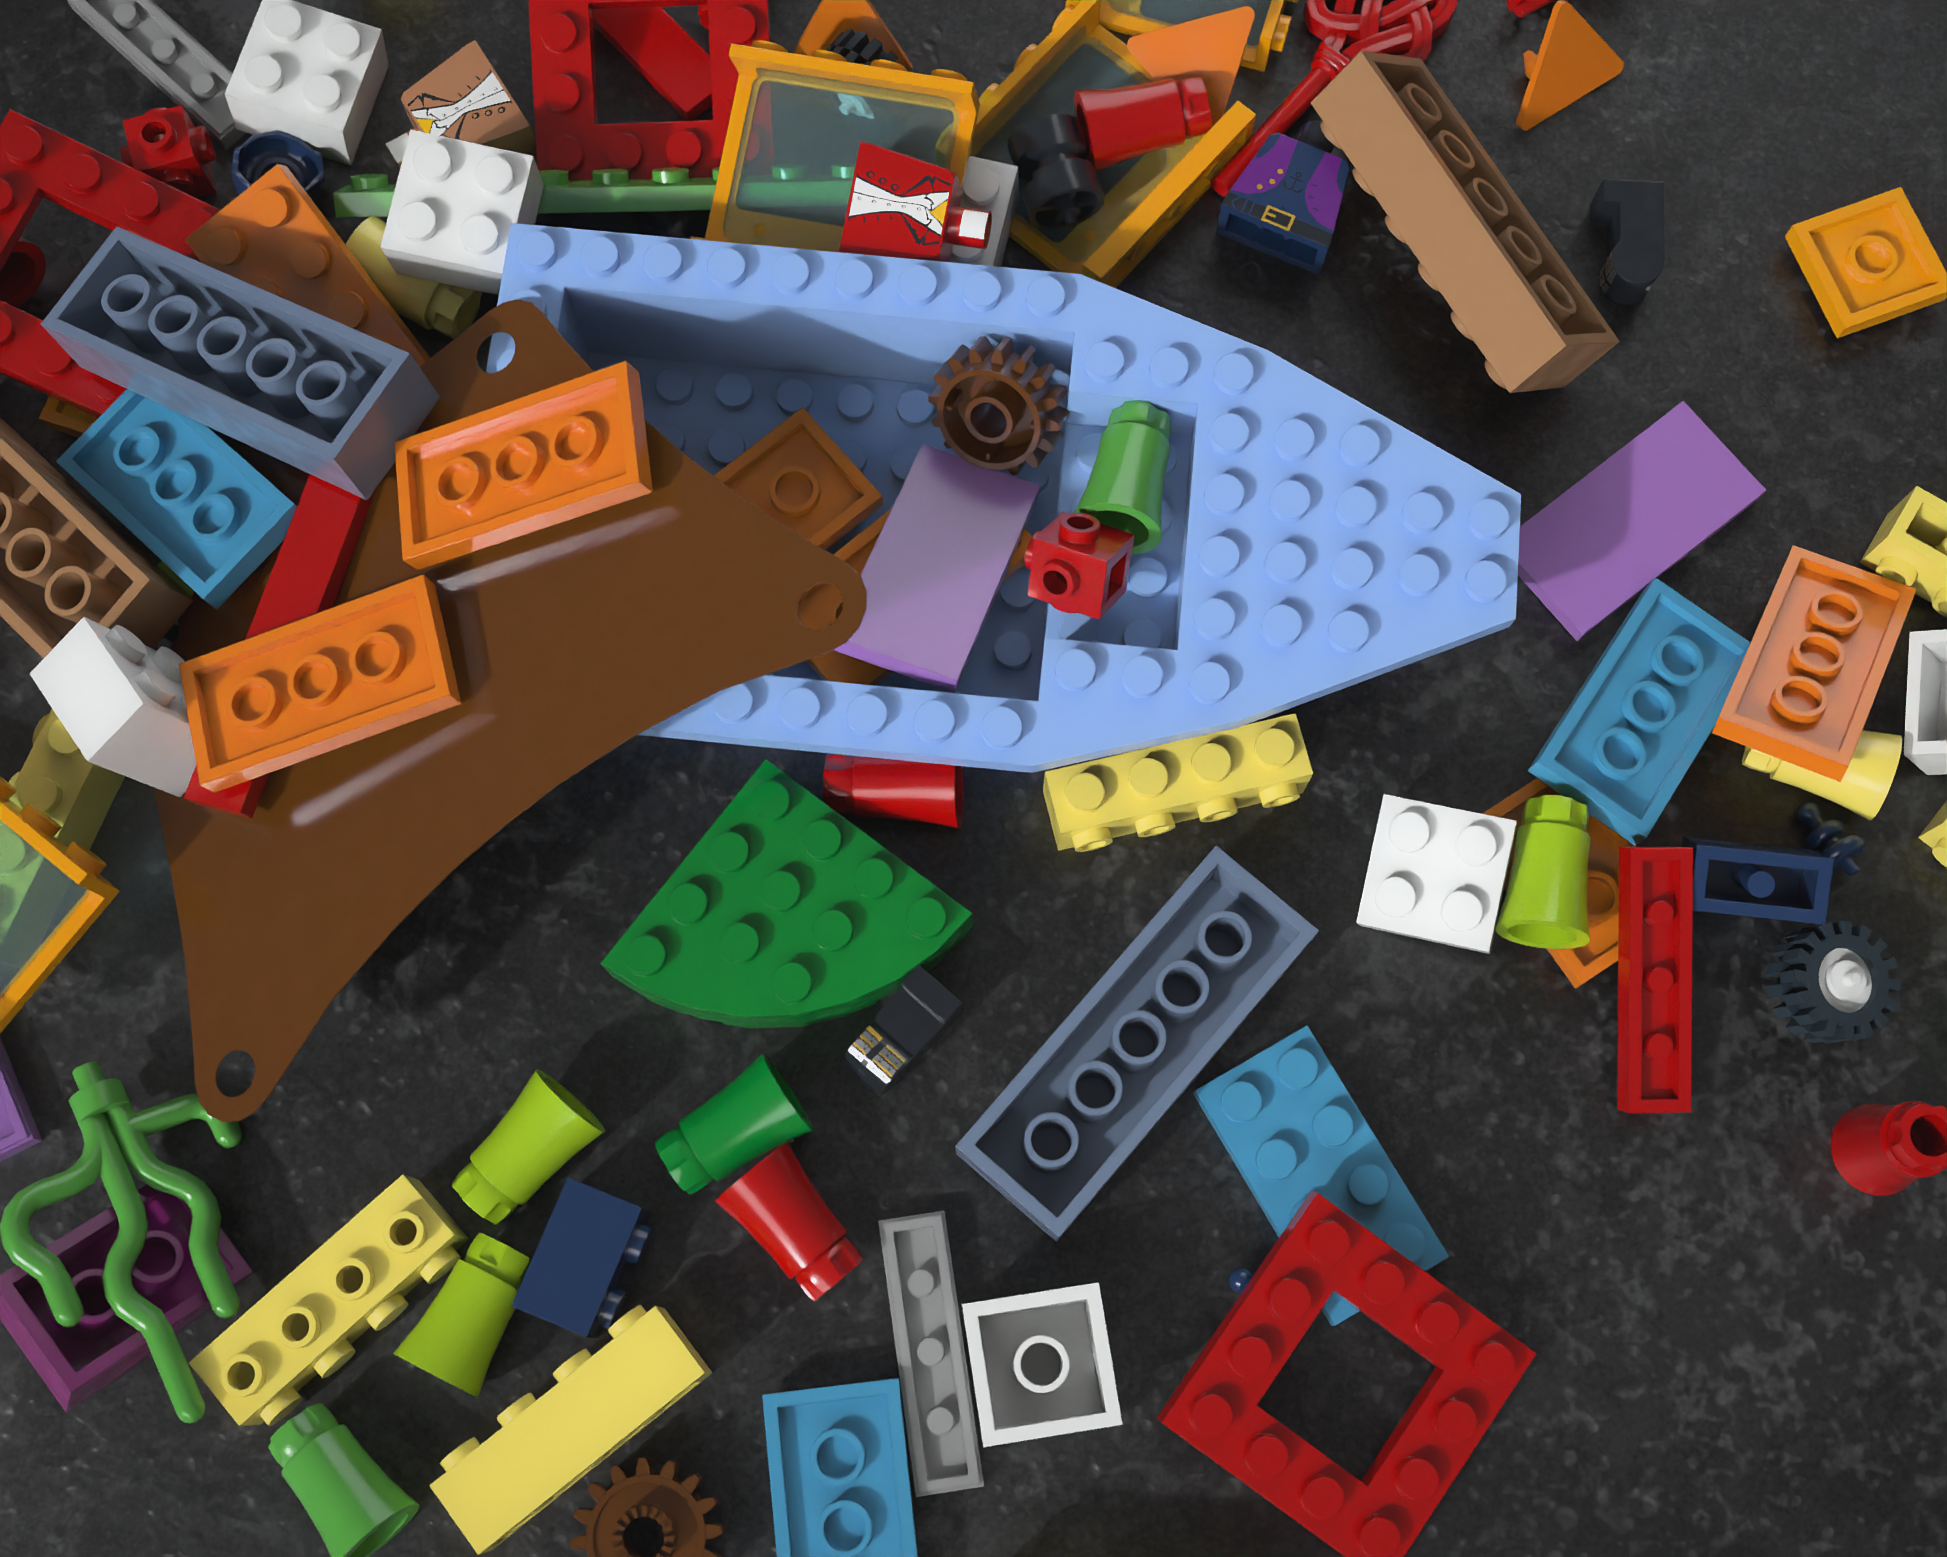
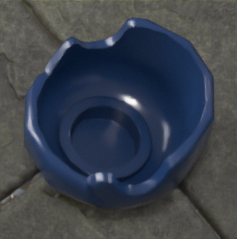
(275, 147)

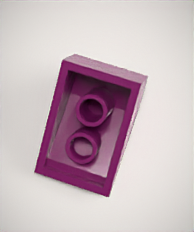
(103, 1346)

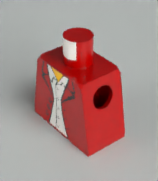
(908, 209)

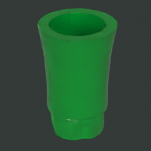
(734, 1127)

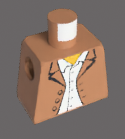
(465, 103)

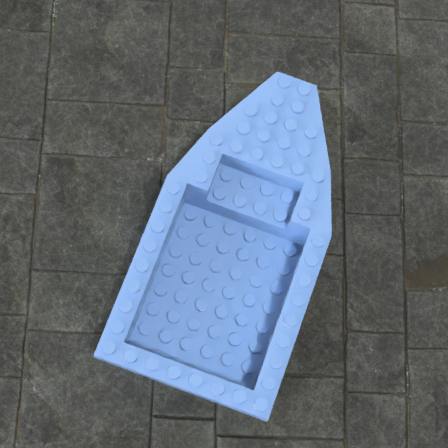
(1293, 518)

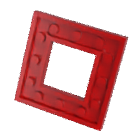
(567, 101)
(55, 167)
(1395, 1498)

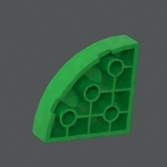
(785, 917)

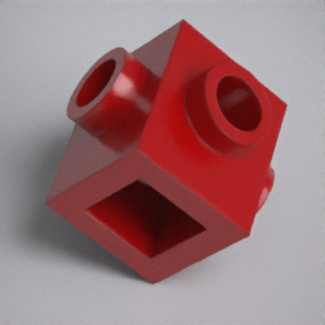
(171, 150)
(1079, 564)

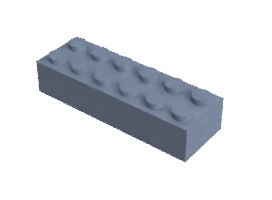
(242, 361)
(1135, 1043)

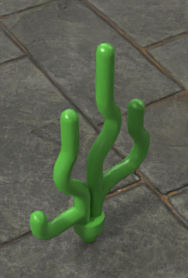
(111, 1139)

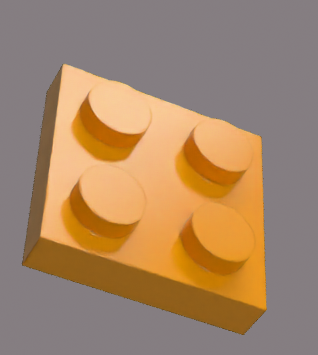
(1868, 262)

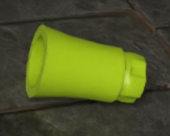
(1549, 876)
(526, 1148)
(468, 1315)

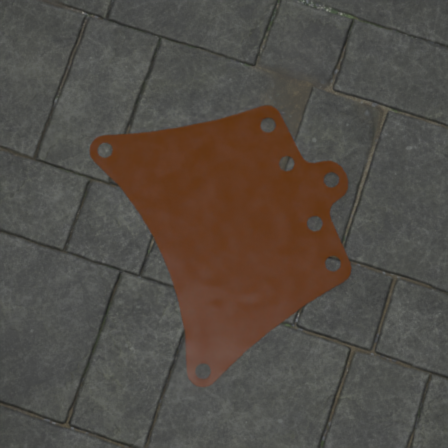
(556, 661)

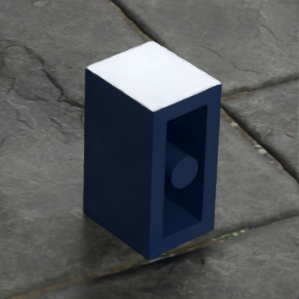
(1760, 880)
(584, 1260)

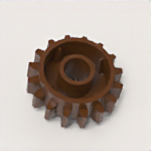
(987, 378)
(653, 1495)

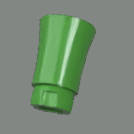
(1130, 473)
(340, 1484)

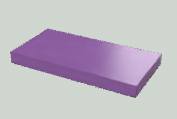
(1632, 520)
(939, 567)

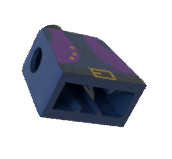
(1288, 199)

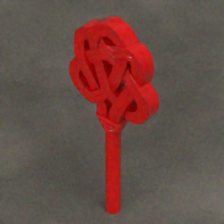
(1395, 29)

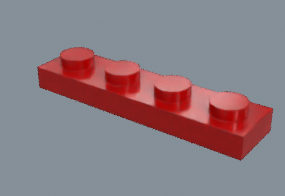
(1655, 979)

